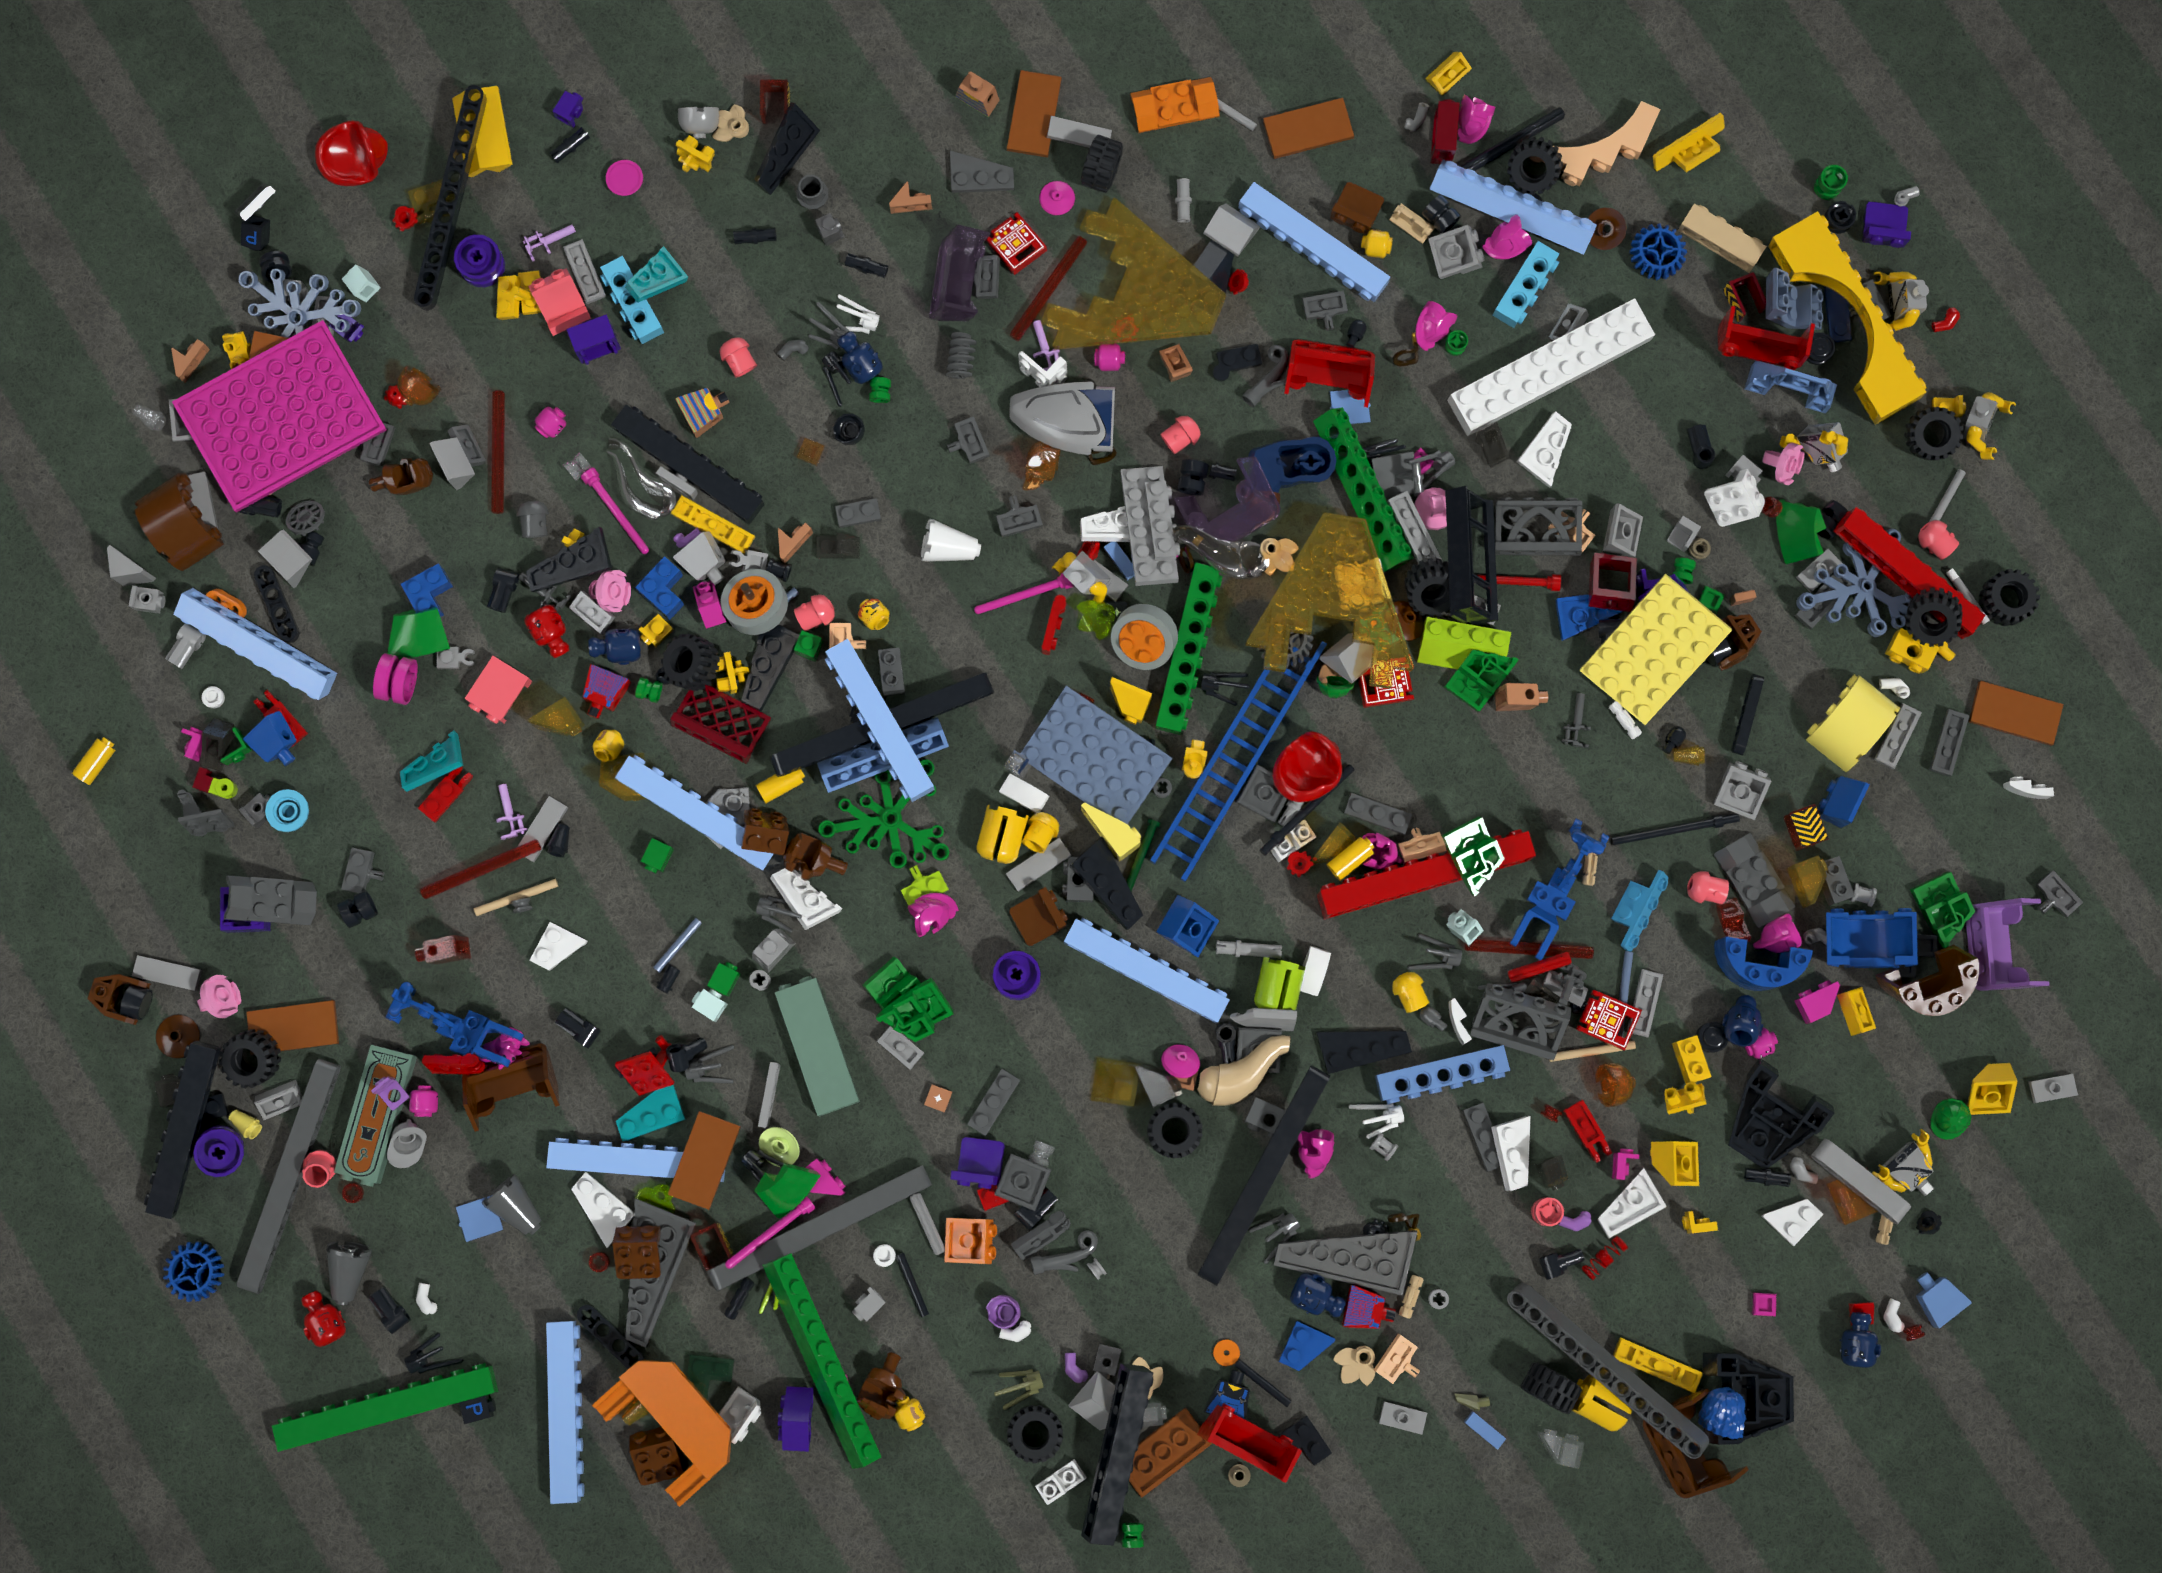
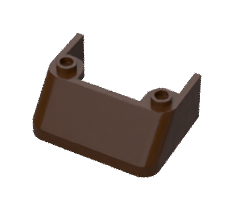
(526, 1073)
(1690, 1475)

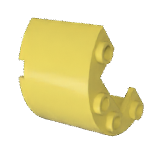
(1853, 723)

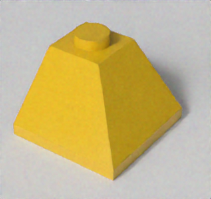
(1130, 700)
(1993, 1090)
(1676, 1162)

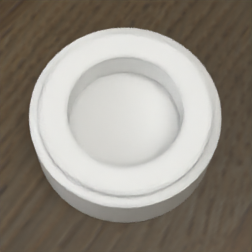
(213, 697)
(884, 1255)

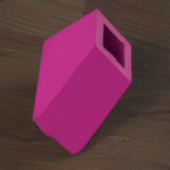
(709, 604)
(1817, 1003)
(826, 1183)

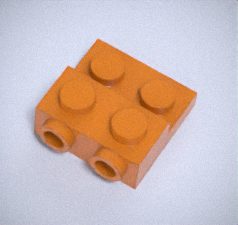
(970, 1241)

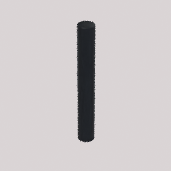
(912, 1285)
(1259, 1380)

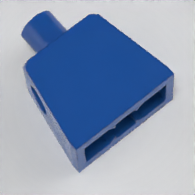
(272, 739)

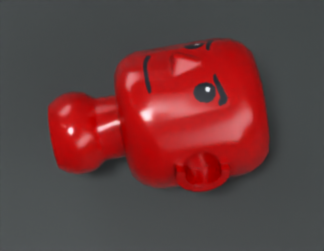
(547, 628)
(323, 1322)

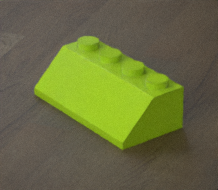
(1450, 642)

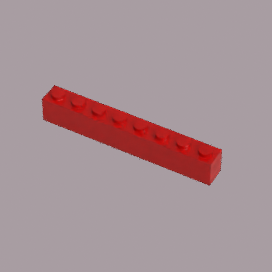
(1901, 564)

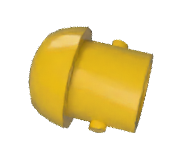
(1041, 831)
(1410, 991)

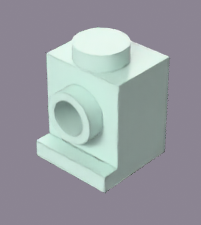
(1464, 926)

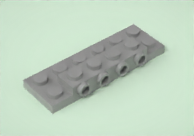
(1150, 525)

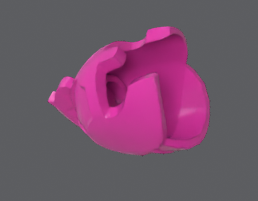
(1474, 119)
(1507, 240)
(1433, 325)
(1384, 852)
(932, 910)
(1779, 935)
(1315, 1150)

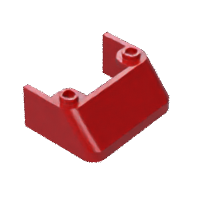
(1763, 344)
(1331, 367)
(1250, 1442)

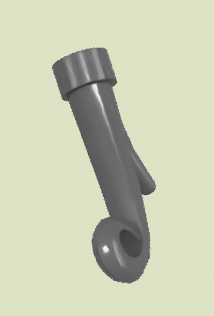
(1268, 382)
(1064, 1260)

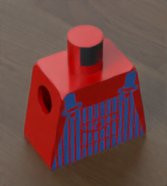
(603, 690)
(1365, 1309)

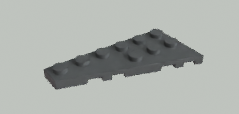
(1363, 1260)
(649, 1294)

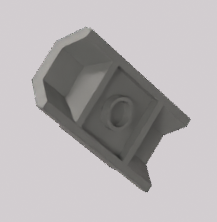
(1754, 880)
(270, 900)

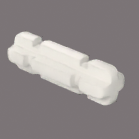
(1625, 720)

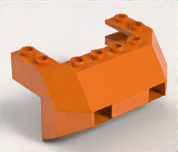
(681, 1413)

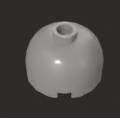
(698, 120)

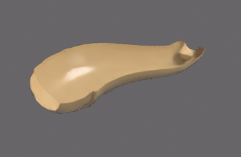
(1238, 1080)

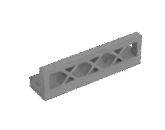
(1413, 527)

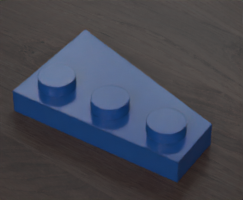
(1577, 616)

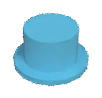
(287, 810)

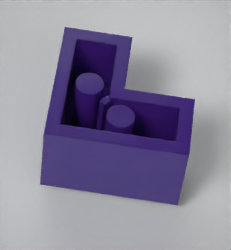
(796, 1419)

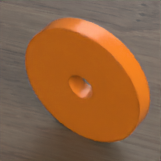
(1233, 1349)

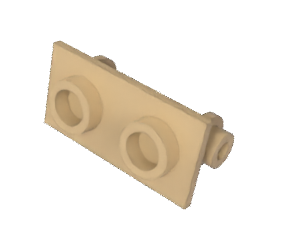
(1411, 223)

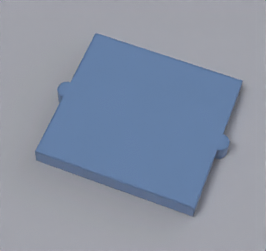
(1353, 407)
(477, 1220)

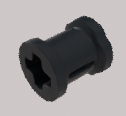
(779, 570)

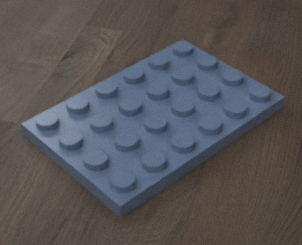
(1095, 756)

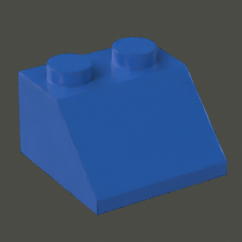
(1842, 801)
(1187, 925)

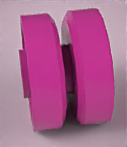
(395, 679)

